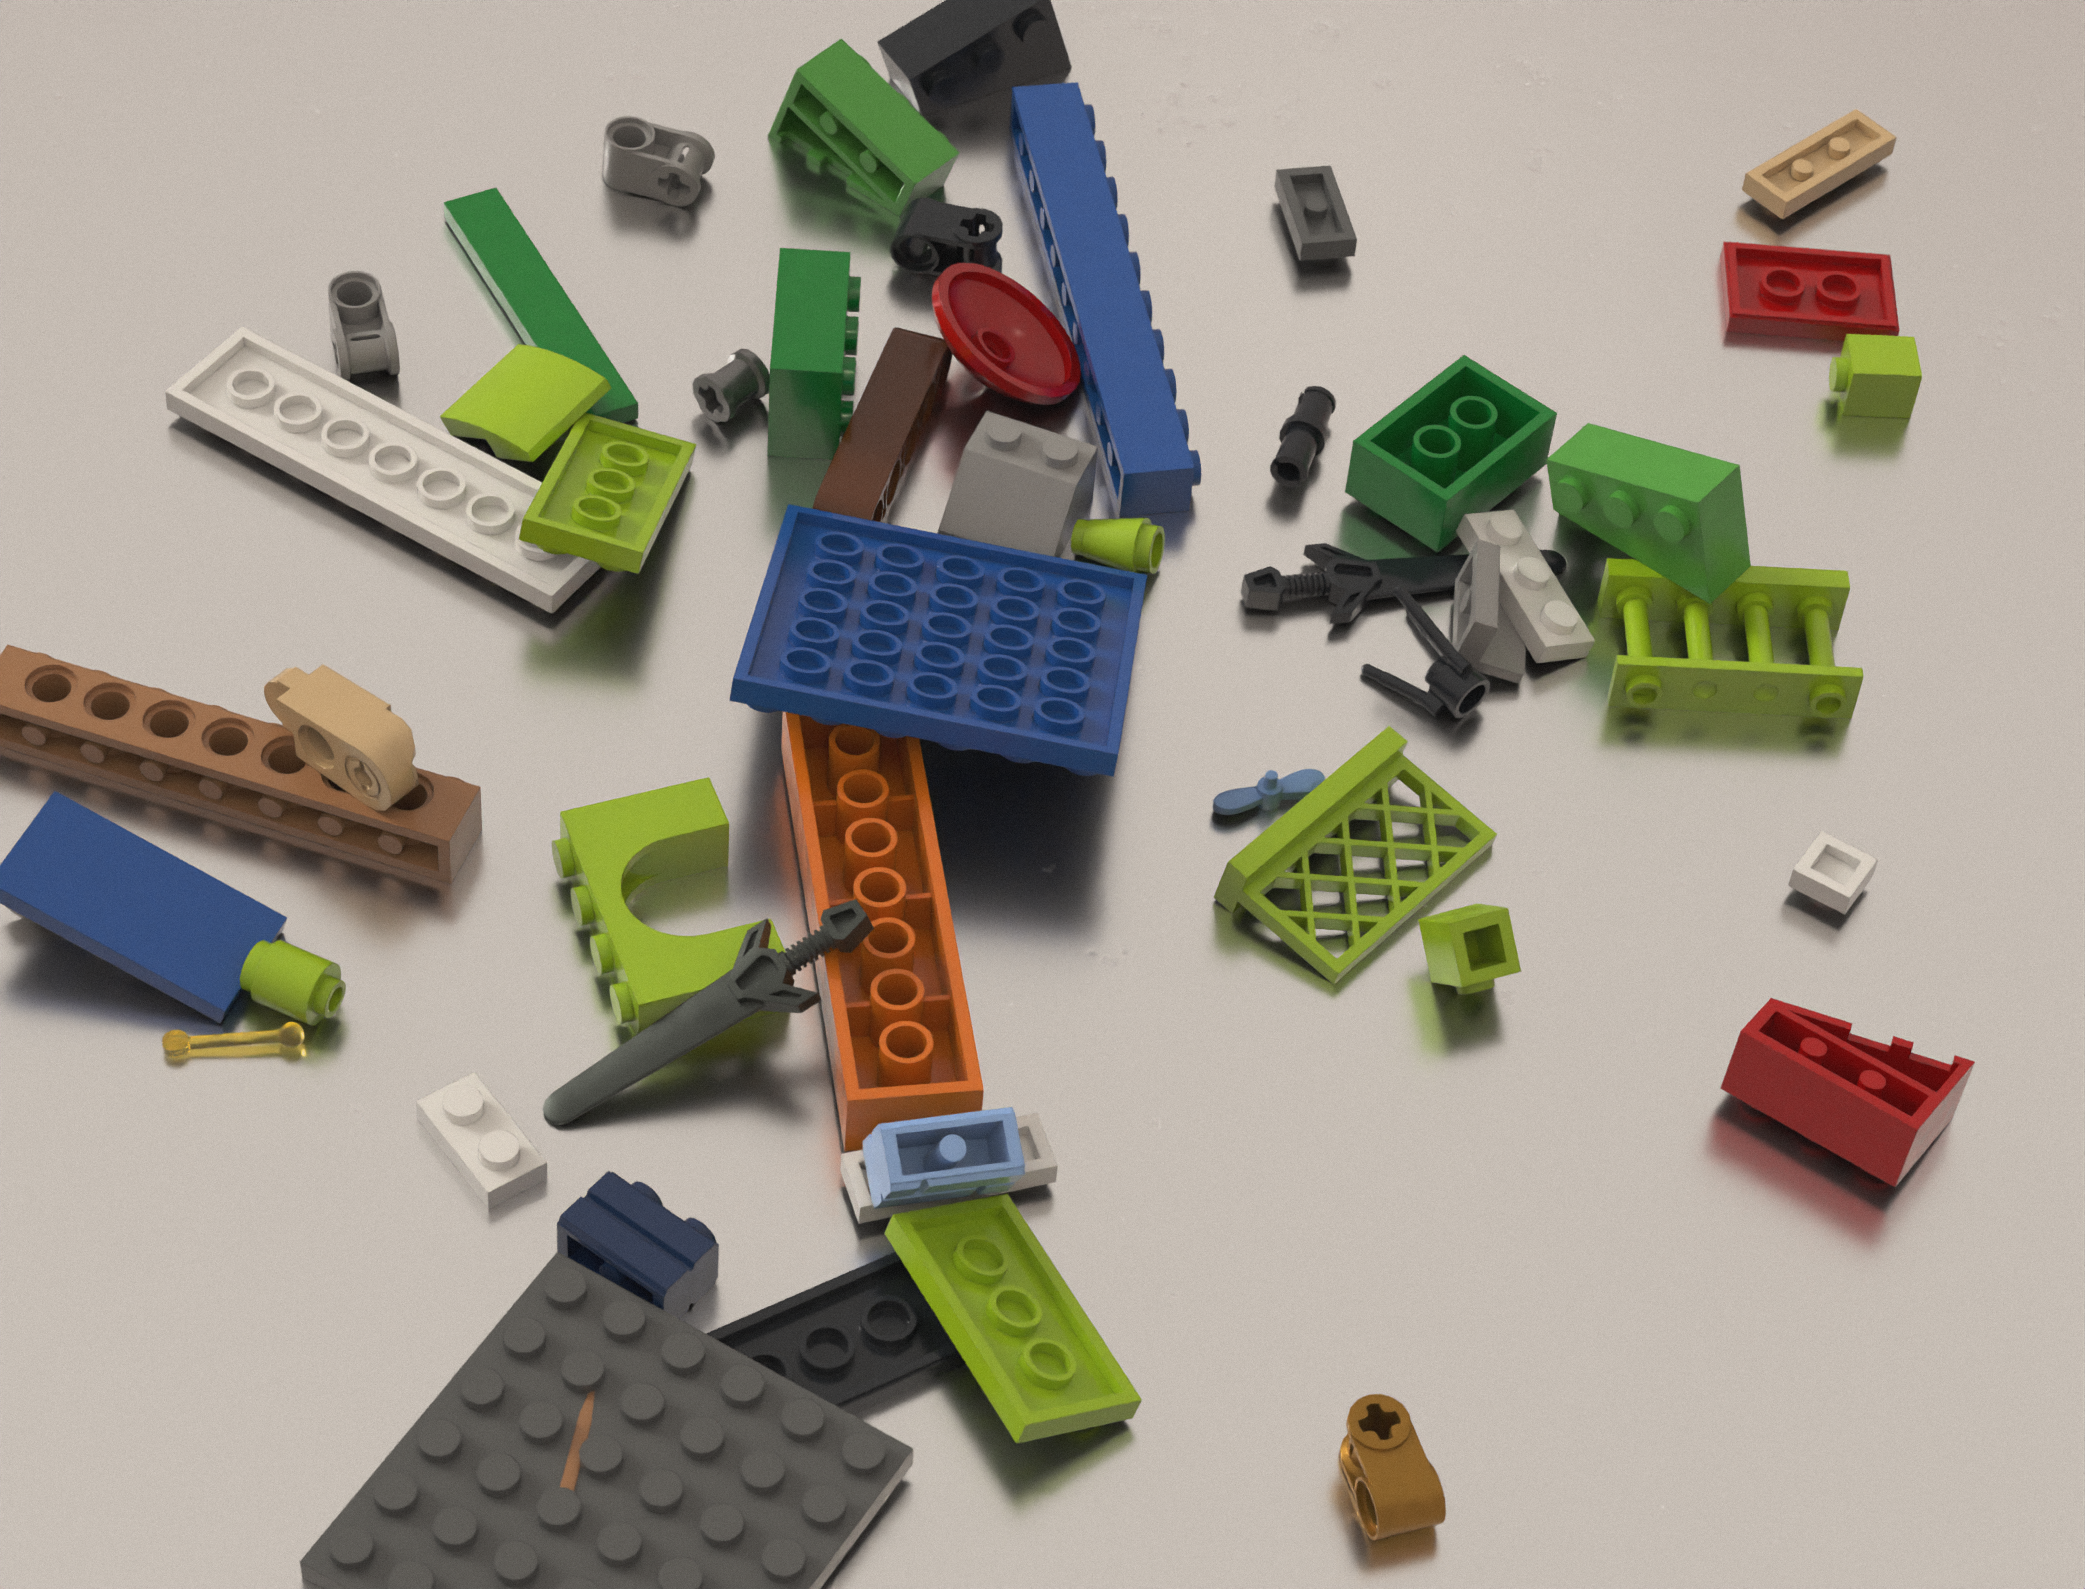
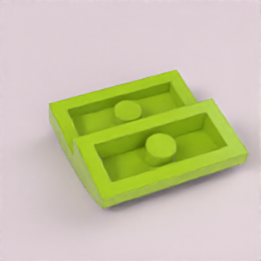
(525, 402)

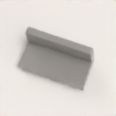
(1479, 622)

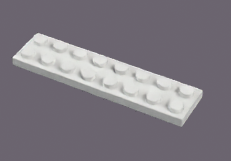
(376, 462)

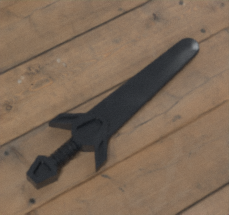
(1356, 581)

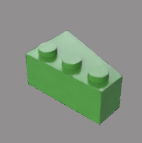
(864, 129)
(1656, 505)

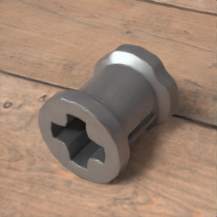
(731, 385)

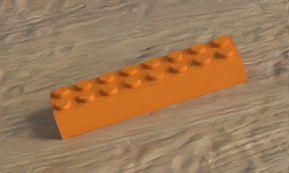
(899, 998)

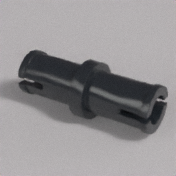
(1303, 436)

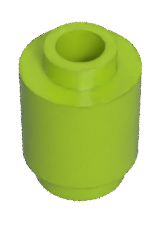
(293, 981)

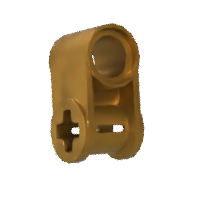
(1389, 1469)

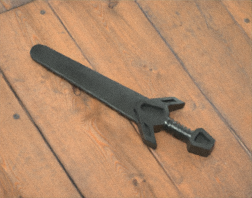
(756, 983)

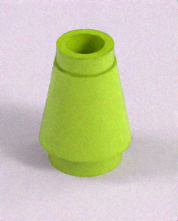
(1120, 543)

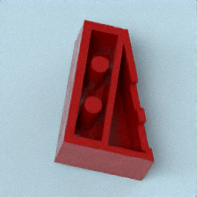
(1844, 1090)

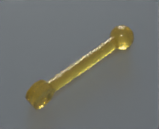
(178, 1044)

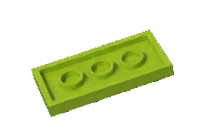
(607, 493)
(1012, 1318)

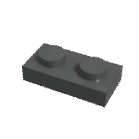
(1315, 213)

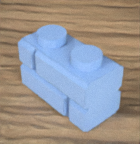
(943, 1157)

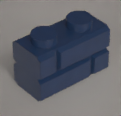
(640, 1244)

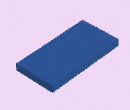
(135, 905)

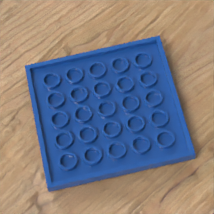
(943, 641)

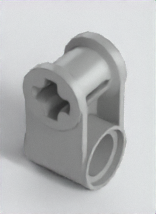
(650, 160)
(360, 326)

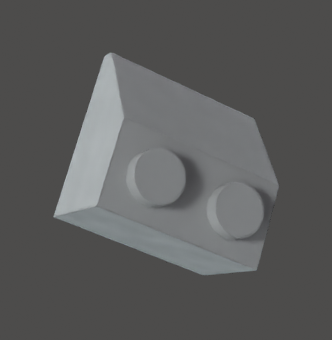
(1020, 487)

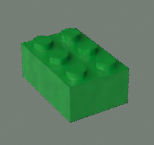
(810, 352)
(1450, 452)

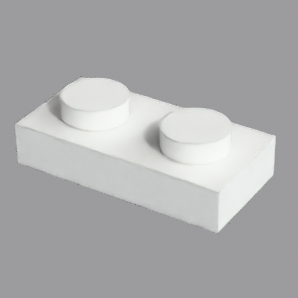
(481, 1140)

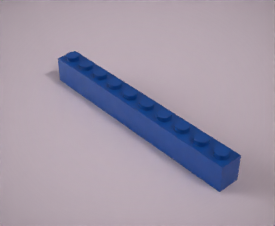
(1101, 301)

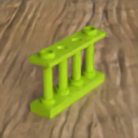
(1758, 600)

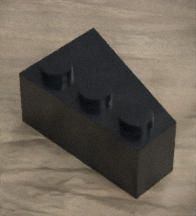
(973, 50)

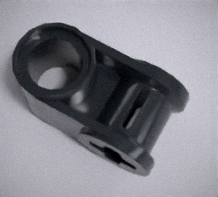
(944, 234)

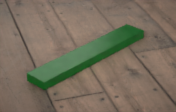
(532, 292)

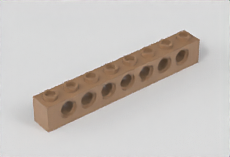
(224, 764)

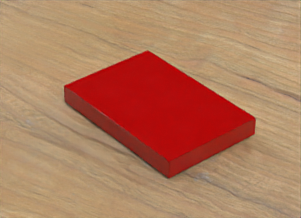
(1807, 292)

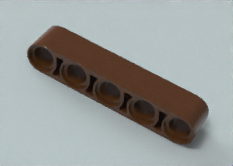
(886, 426)

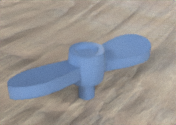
(1268, 792)

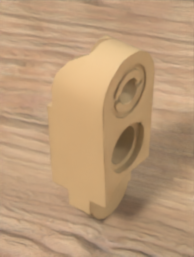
(346, 734)

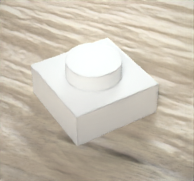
(1833, 872)

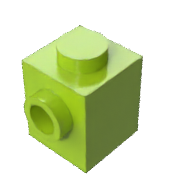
(1876, 376)
(1470, 947)

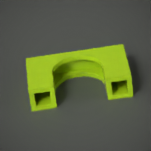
(621, 850)

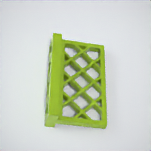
(1309, 829)

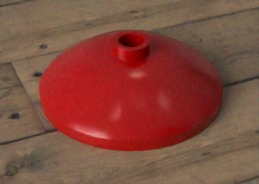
(1004, 335)

